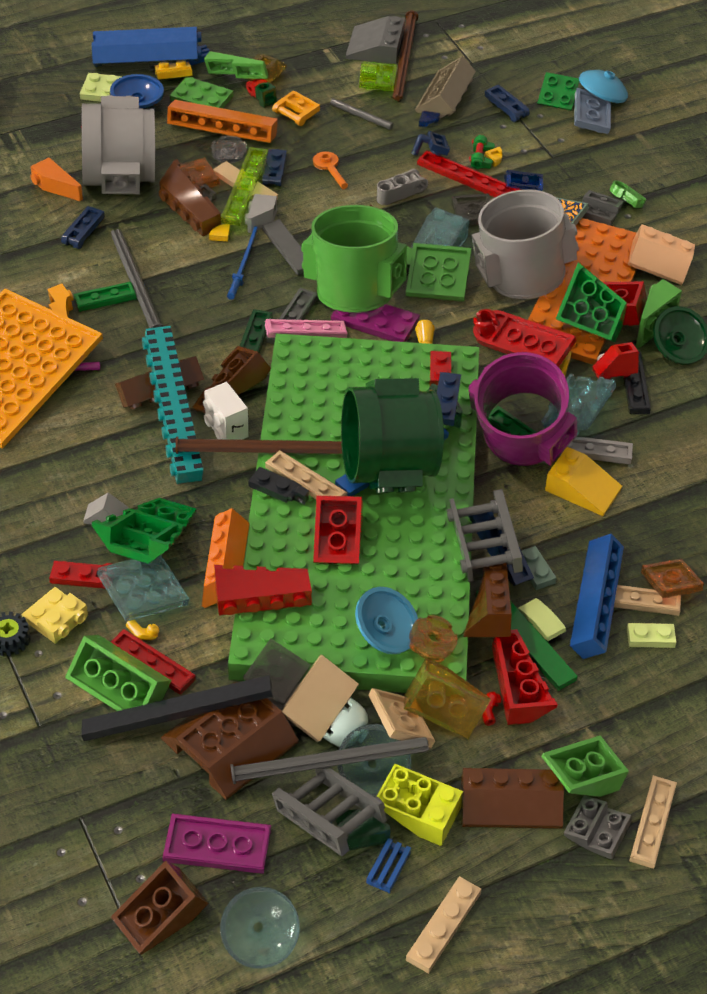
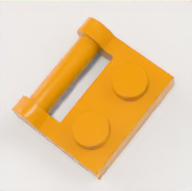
(299, 104)

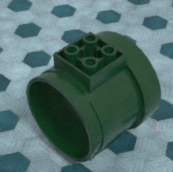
(391, 434)

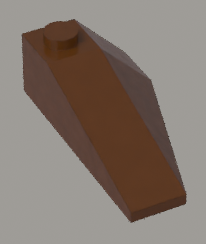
(241, 370)

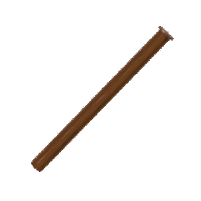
(411, 18)
(258, 446)

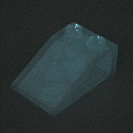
(443, 229)

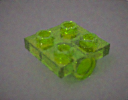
(377, 76)

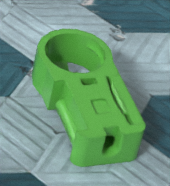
(625, 192)

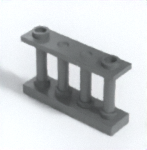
(506, 539)
(321, 826)

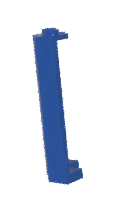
(146, 45)

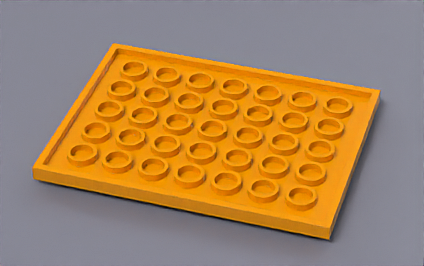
(35, 357)

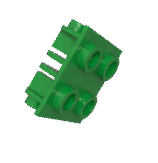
(558, 91)

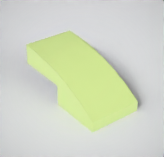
(542, 619)

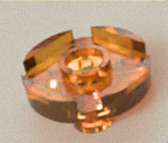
(424, 646)

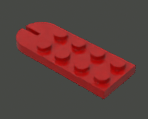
(515, 334)

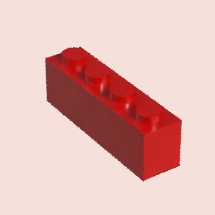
(260, 589)
(521, 686)

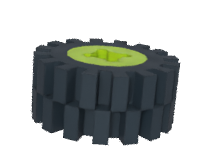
(17, 635)

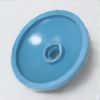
(604, 85)
(385, 619)

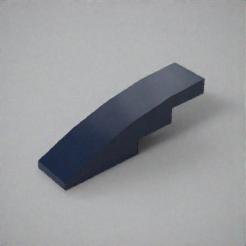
(514, 578)

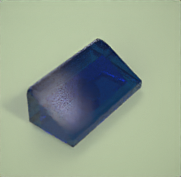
(523, 180)

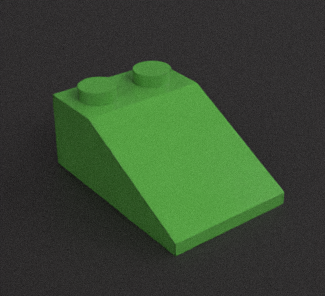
(660, 297)
(587, 767)

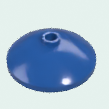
(138, 85)

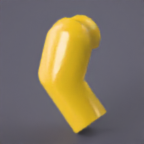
(148, 633)

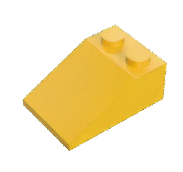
(582, 482)

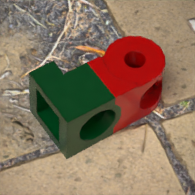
(262, 91)

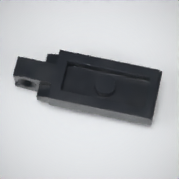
(278, 486)

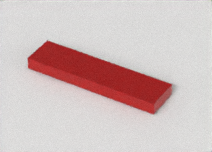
(179, 675)

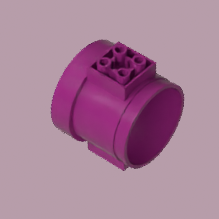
(524, 374)

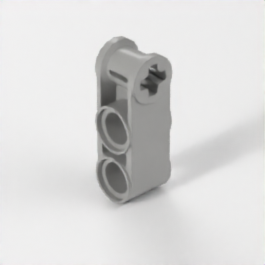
(400, 187)

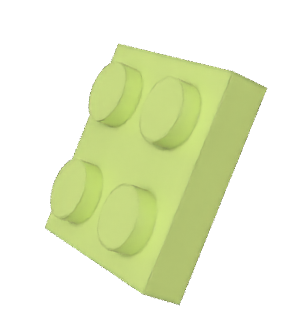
(97, 86)

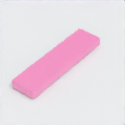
(306, 327)

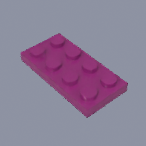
(384, 322)

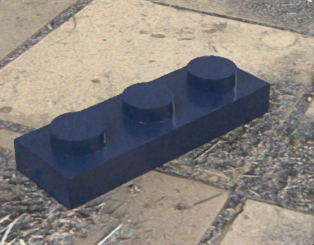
(448, 394)

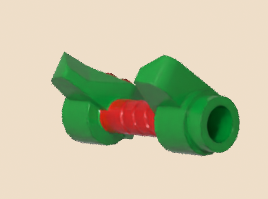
(479, 146)

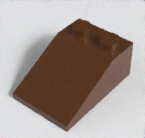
(159, 908)

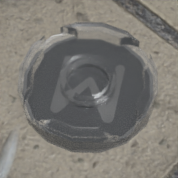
(229, 149)

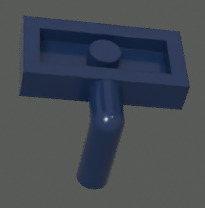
(437, 143)

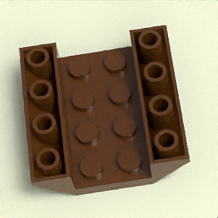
(233, 736)

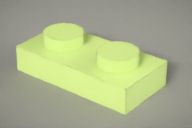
(651, 635)

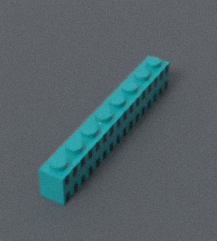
(173, 402)

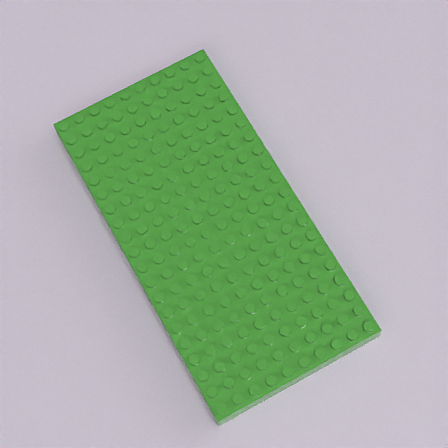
(403, 536)

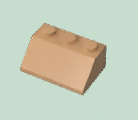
(661, 254)

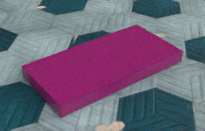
(217, 843)

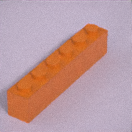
(222, 121)

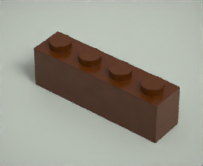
(188, 200)
(139, 388)
(492, 606)

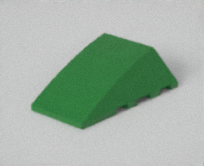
(145, 531)

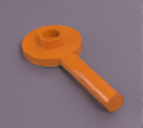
(329, 161)

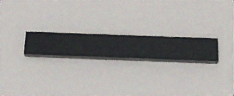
(176, 708)

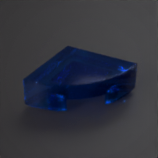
(428, 117)

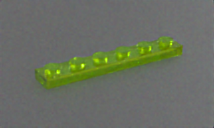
(244, 186)

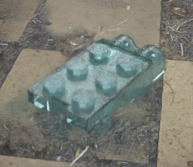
(585, 400)

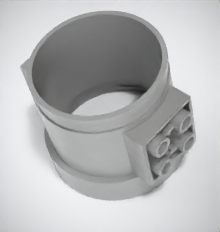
(118, 145)
(524, 243)

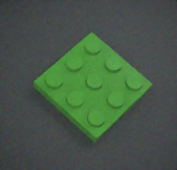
(438, 272)

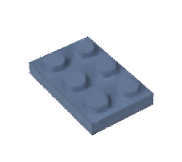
(592, 112)

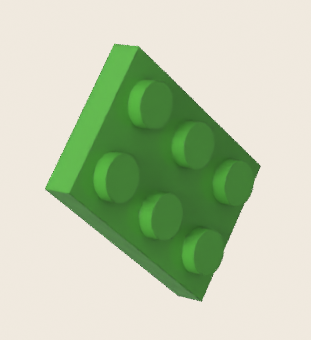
(201, 93)

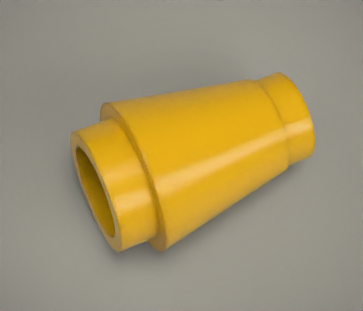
(425, 331)

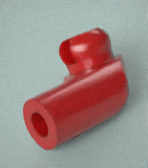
(488, 715)

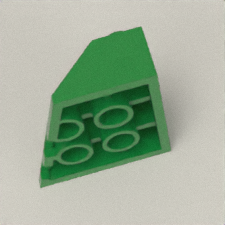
(592, 306)

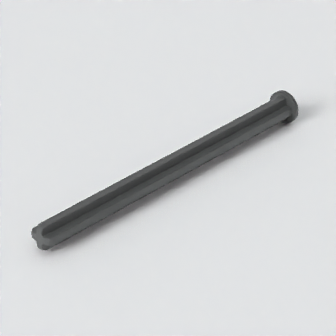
(135, 279)
(329, 759)

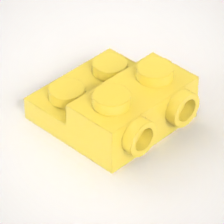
(56, 614)

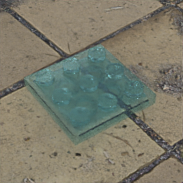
(142, 587)

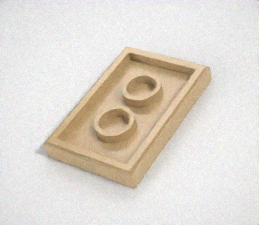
(319, 698)
(397, 721)

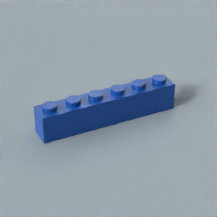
(597, 596)

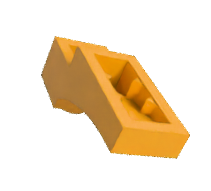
(60, 299)

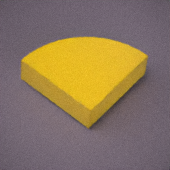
(494, 154)
(220, 233)

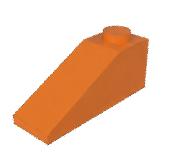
(54, 179)

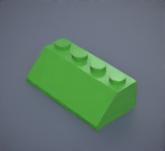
(115, 675)

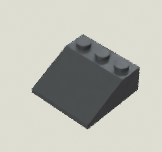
(377, 40)

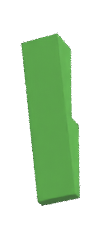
(242, 67)

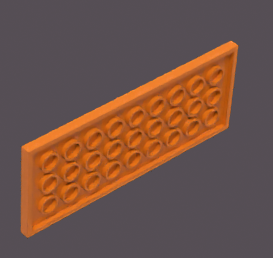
(604, 253)

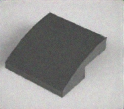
(602, 207)

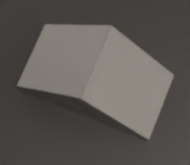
(103, 507)

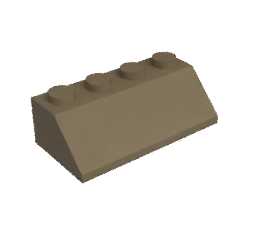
(447, 88)

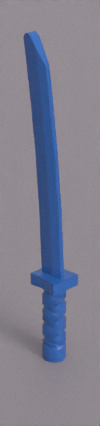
(238, 278)

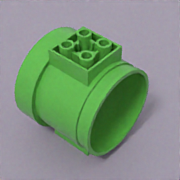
(355, 257)

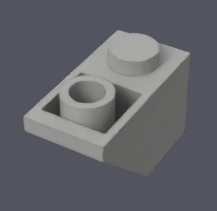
(261, 211)

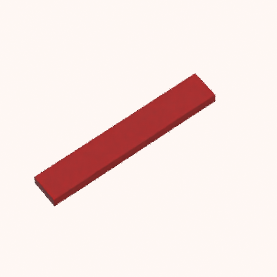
(463, 174)

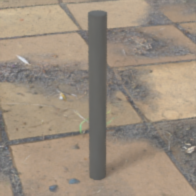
(360, 113)

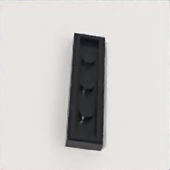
(637, 391)

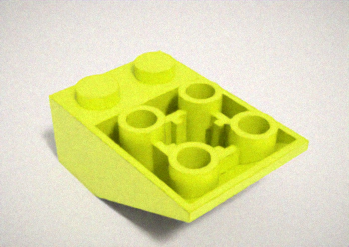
(420, 803)

